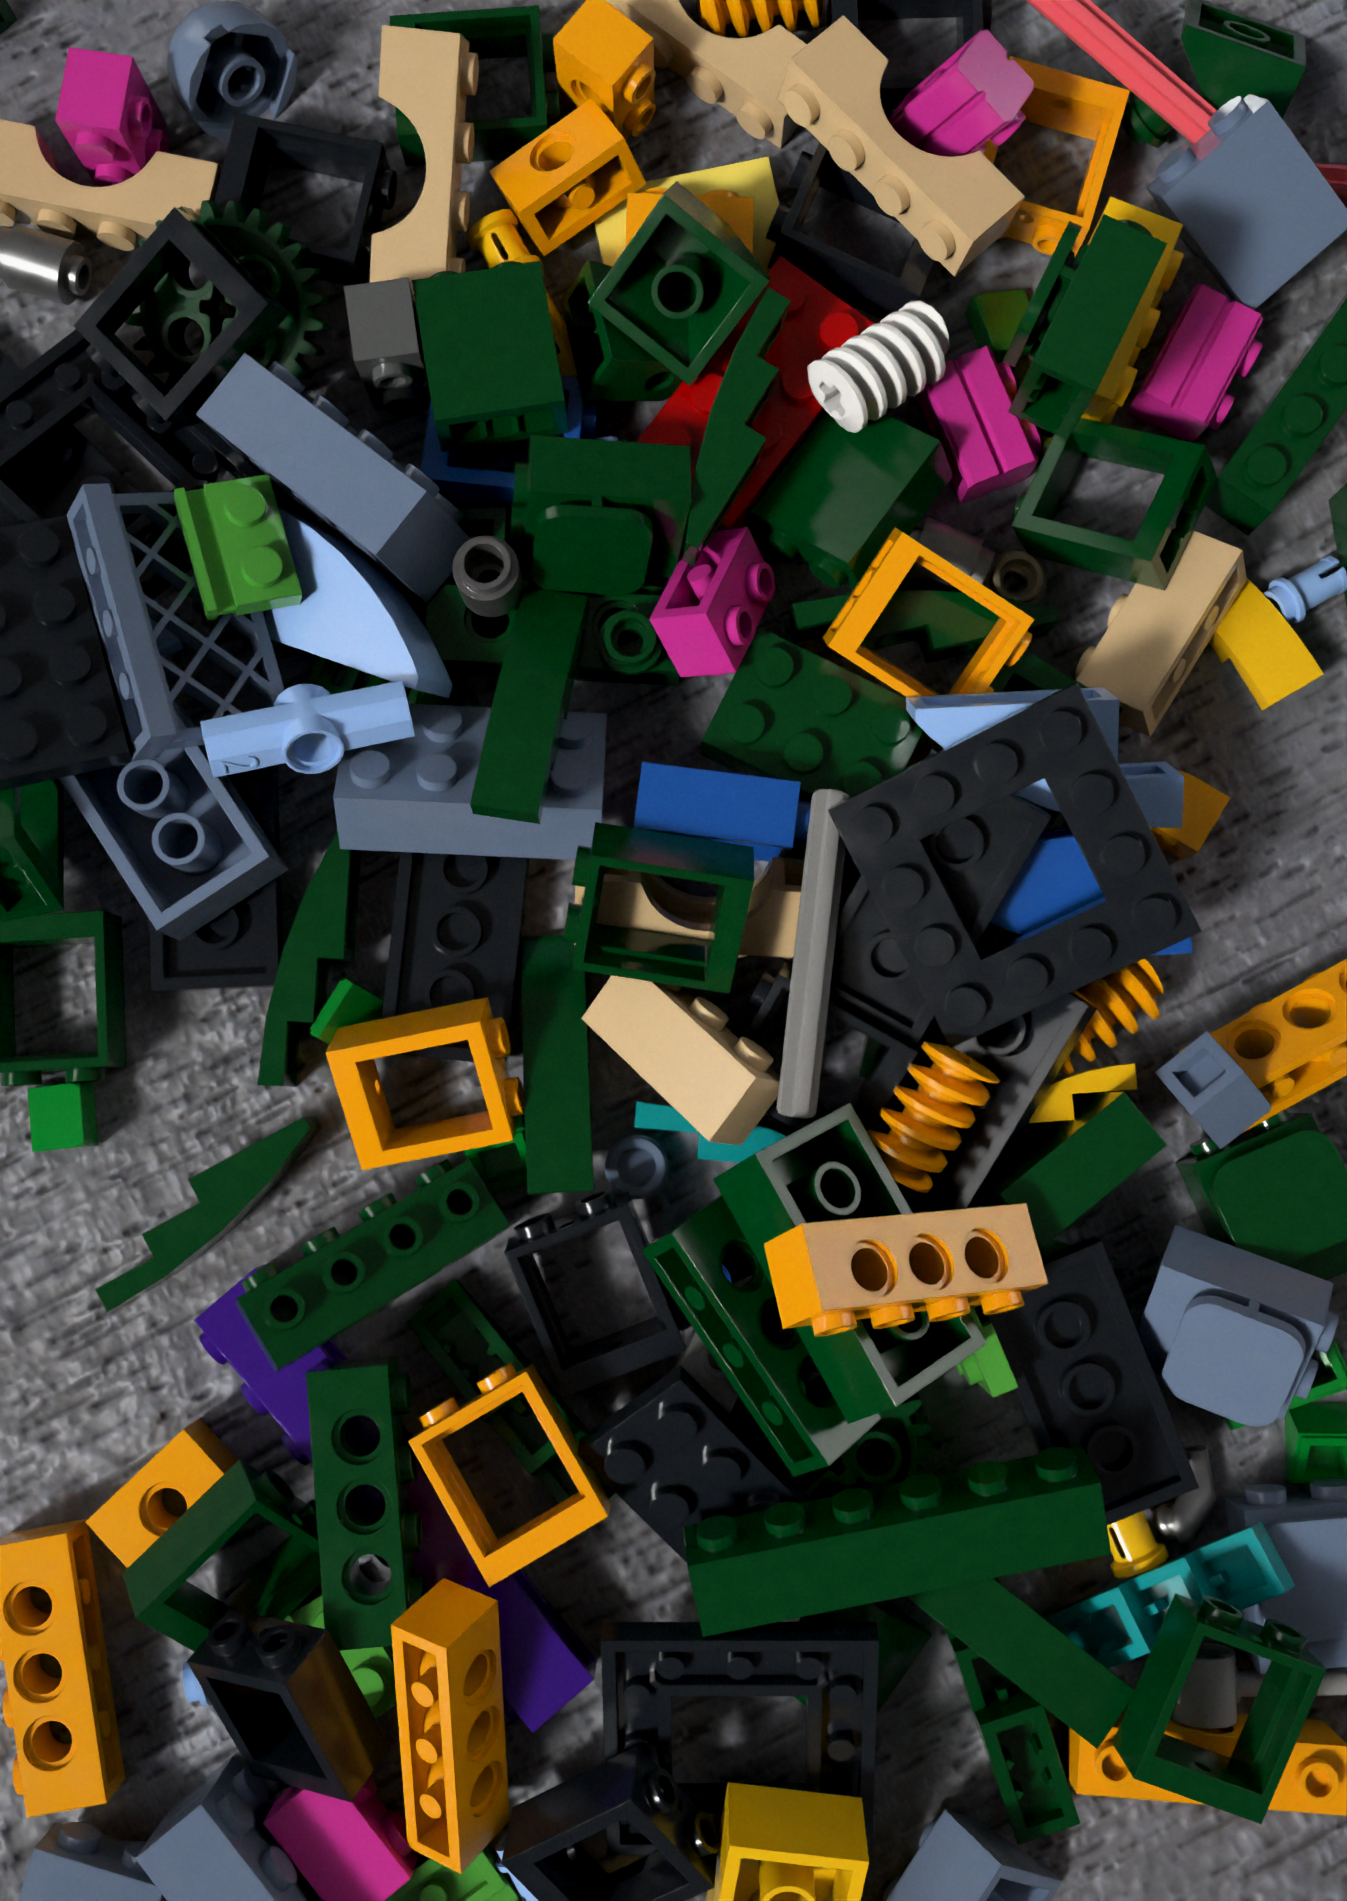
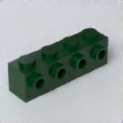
(370, 1264)

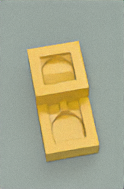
(1263, 648)
(1058, 1100)

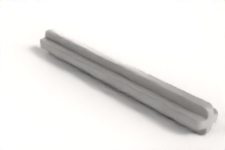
(812, 960)

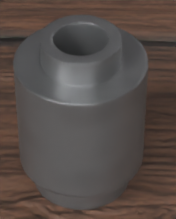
(44, 264)
(956, 548)
(482, 559)

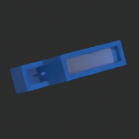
(1053, 885)

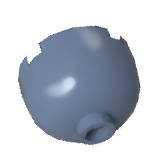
(229, 63)

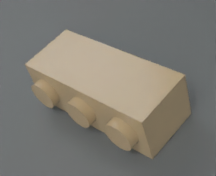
(1162, 633)
(687, 1055)

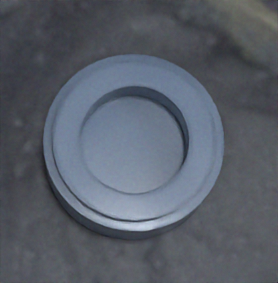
(637, 1166)

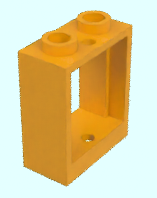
(1081, 109)
(869, 598)
(364, 1102)
(544, 1533)

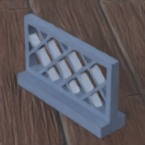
(126, 630)

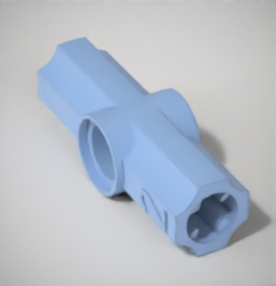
(307, 729)

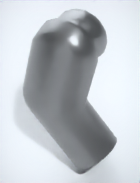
(1190, 1510)

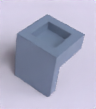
(1214, 1089)

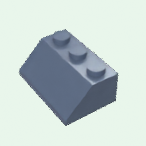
(970, 1863)

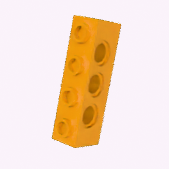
(1293, 1040)
(904, 1265)
(451, 1723)
(46, 1771)
(1310, 1782)

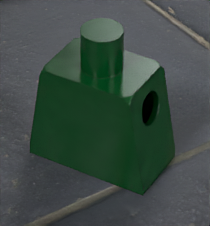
(605, 358)

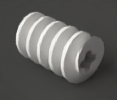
(881, 366)

